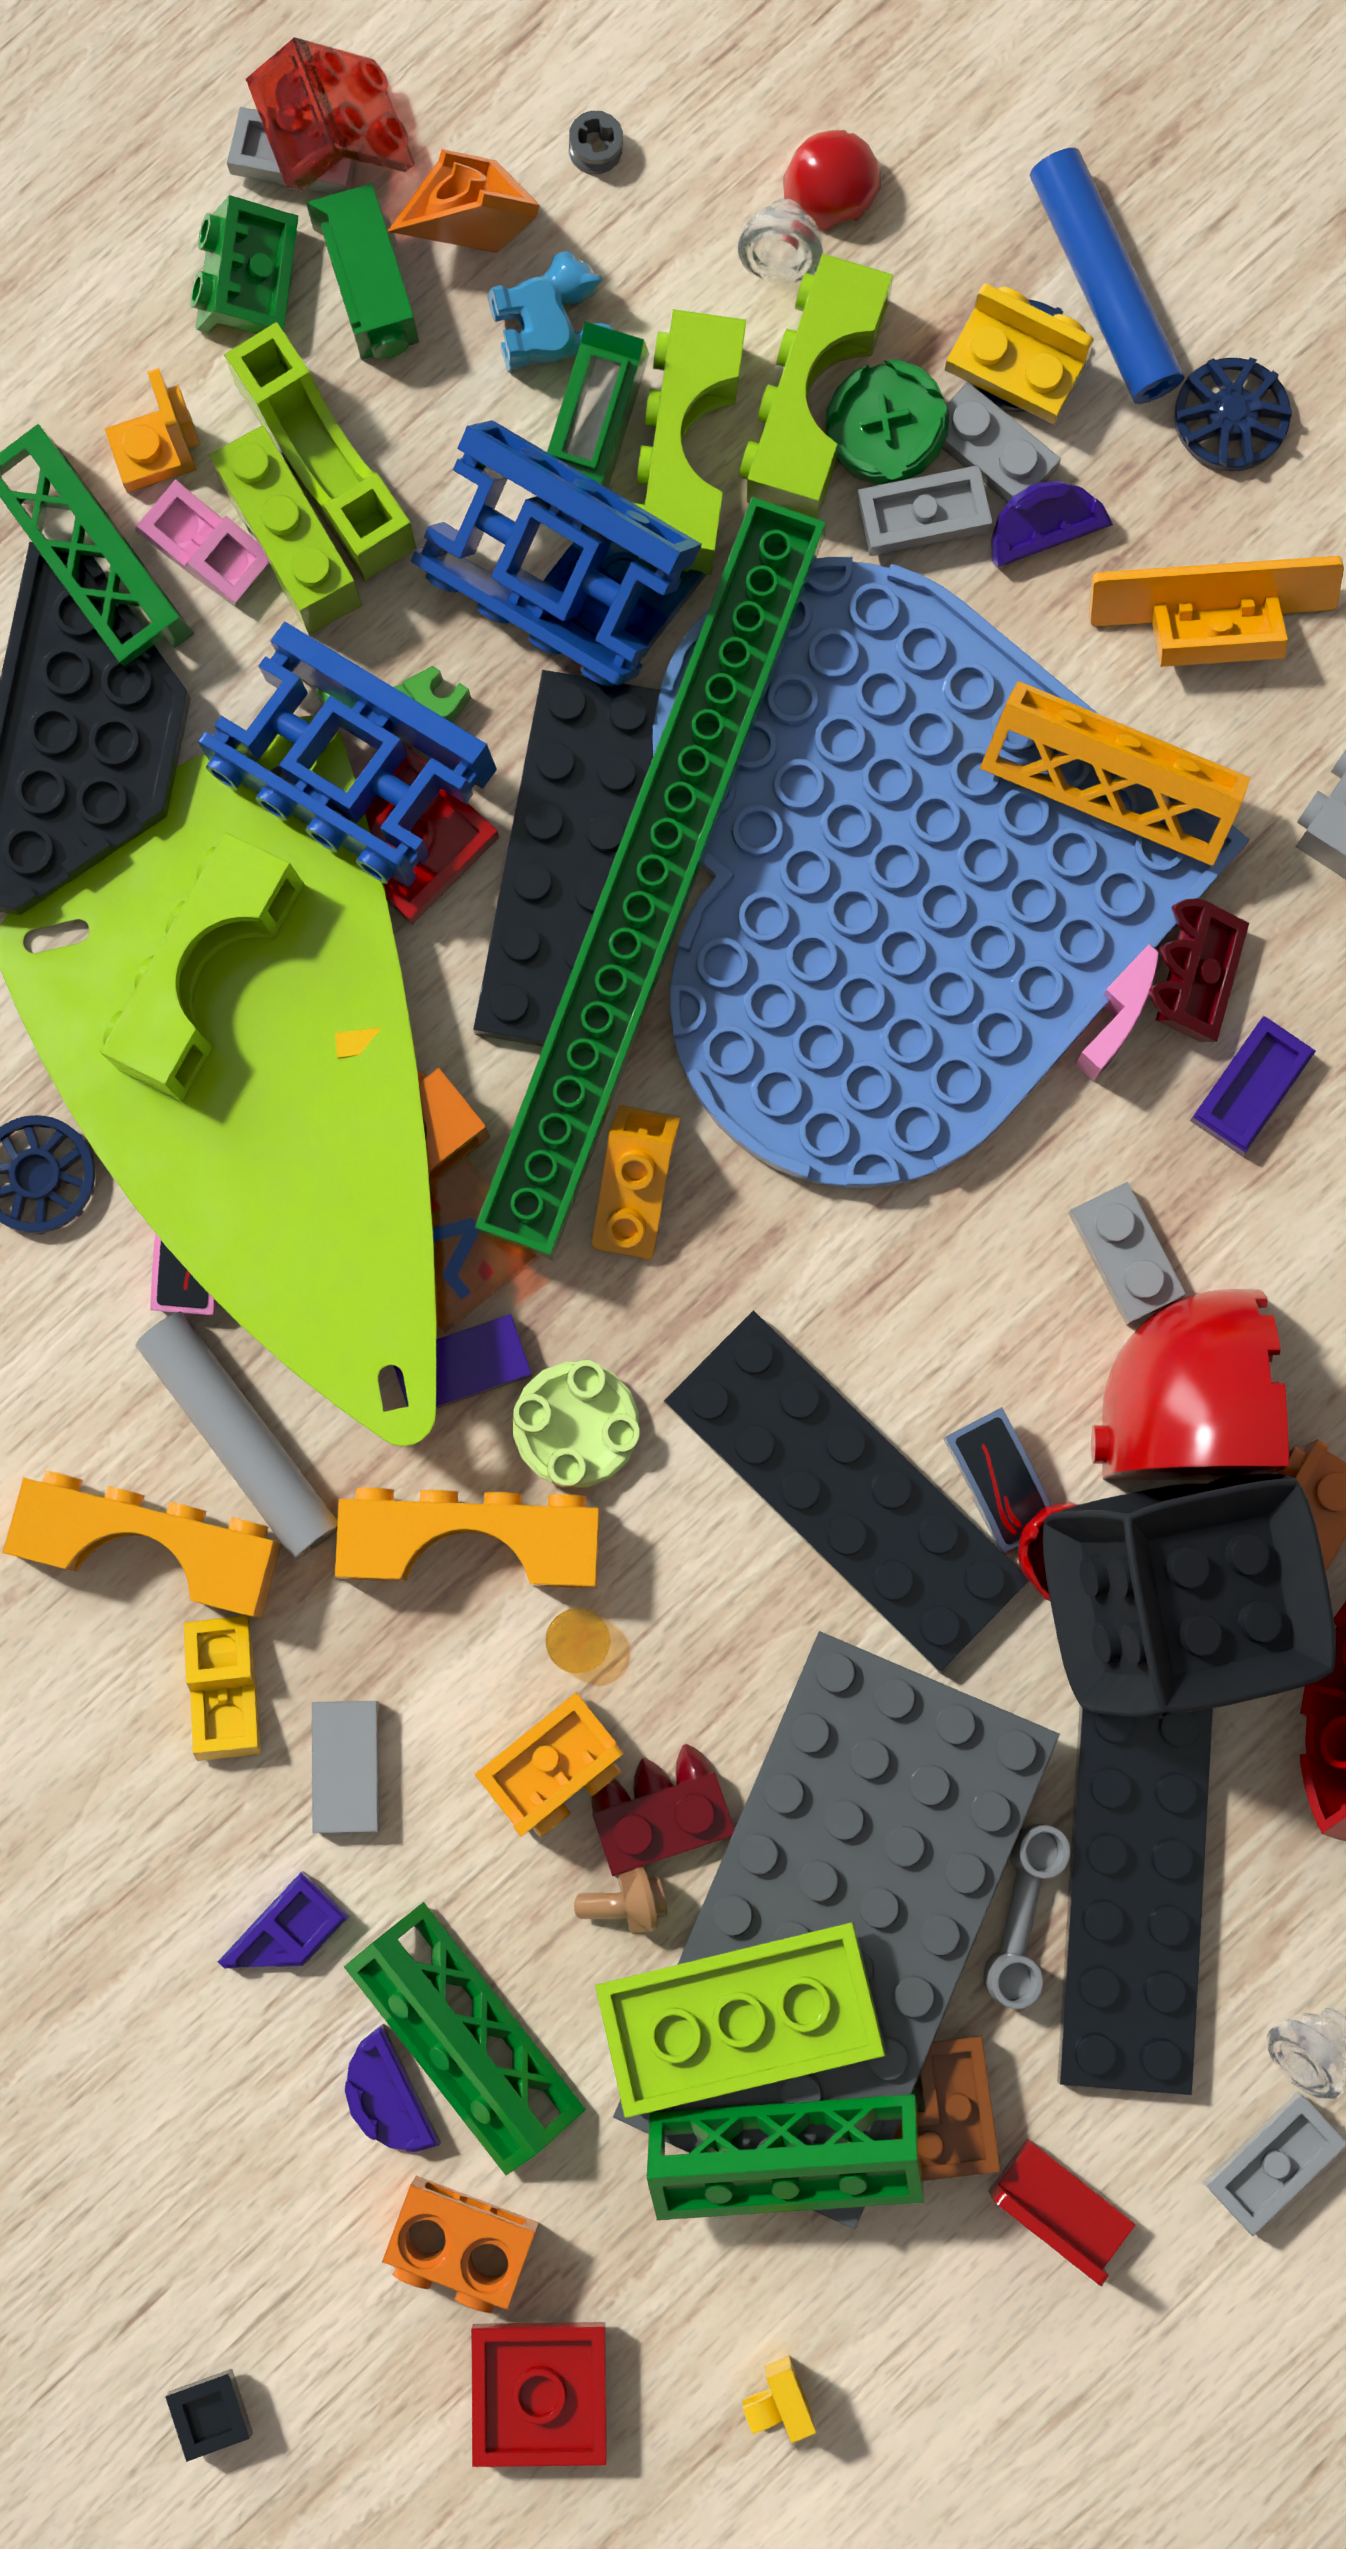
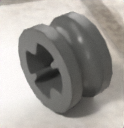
(582, 153)

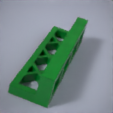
(109, 542)
(457, 2061)
(783, 2170)

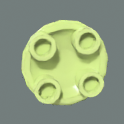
(575, 1424)

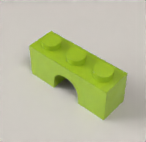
(286, 529)

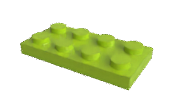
(740, 2020)

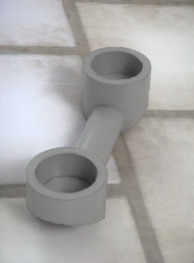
(1009, 1974)

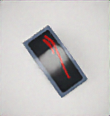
(998, 1476)

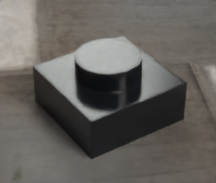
(209, 2415)

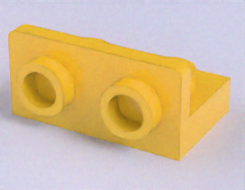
(1020, 352)

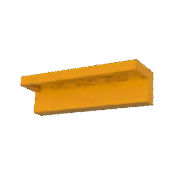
(1123, 752)

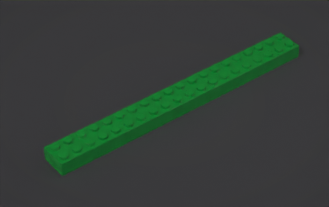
(651, 879)

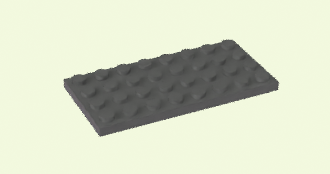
(879, 1812)

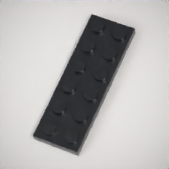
(570, 814)
(846, 1491)
(1135, 1902)

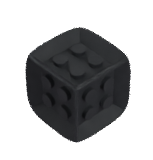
(1190, 1596)

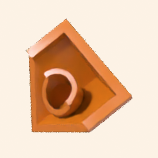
(467, 204)

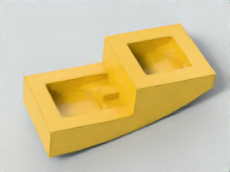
(222, 1688)

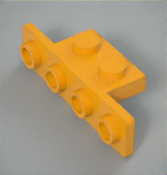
(1217, 608)

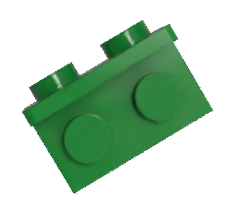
(244, 266)

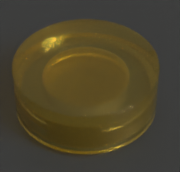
(578, 1640)

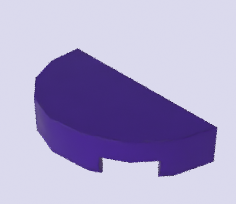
(1045, 518)
(385, 2098)

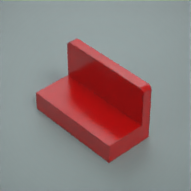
(1061, 2210)

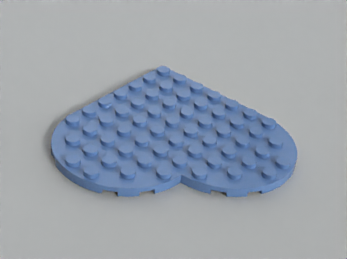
(885, 917)

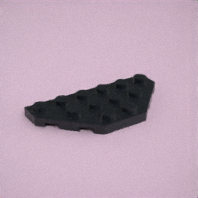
(80, 737)

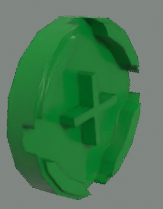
(887, 422)

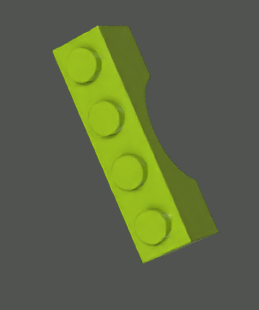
(838, 322)
(699, 376)
(318, 452)
(235, 898)

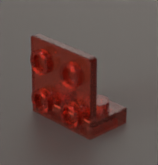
(326, 108)

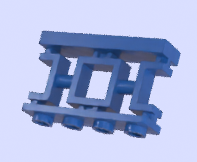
(578, 511)
(371, 713)

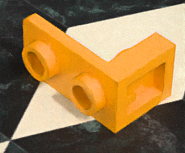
(155, 444)
(634, 1181)

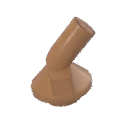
(638, 1901)

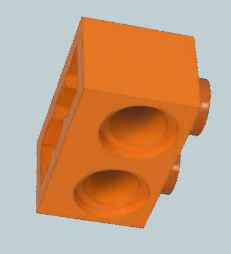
(466, 2226)

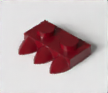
(1200, 969)
(662, 1816)

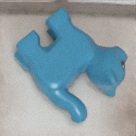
(539, 308)

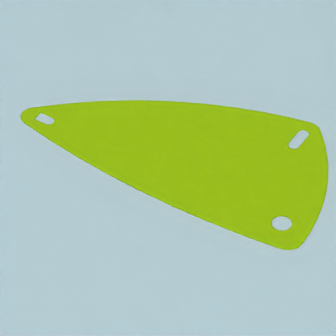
(284, 1169)

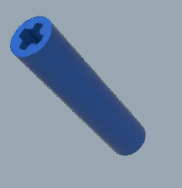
(1106, 275)

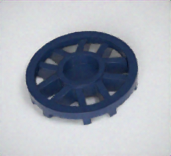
(1232, 413)
(39, 1175)

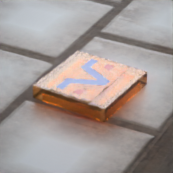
(466, 1263)

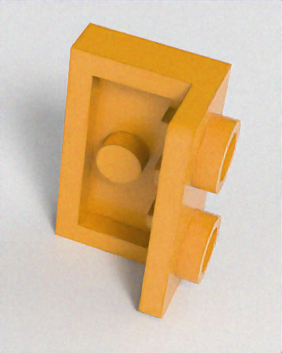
(550, 1766)

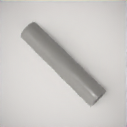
(237, 1435)

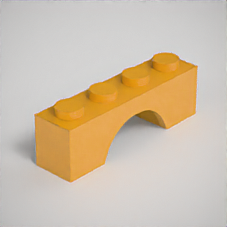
(65, 1526)
(386, 1537)

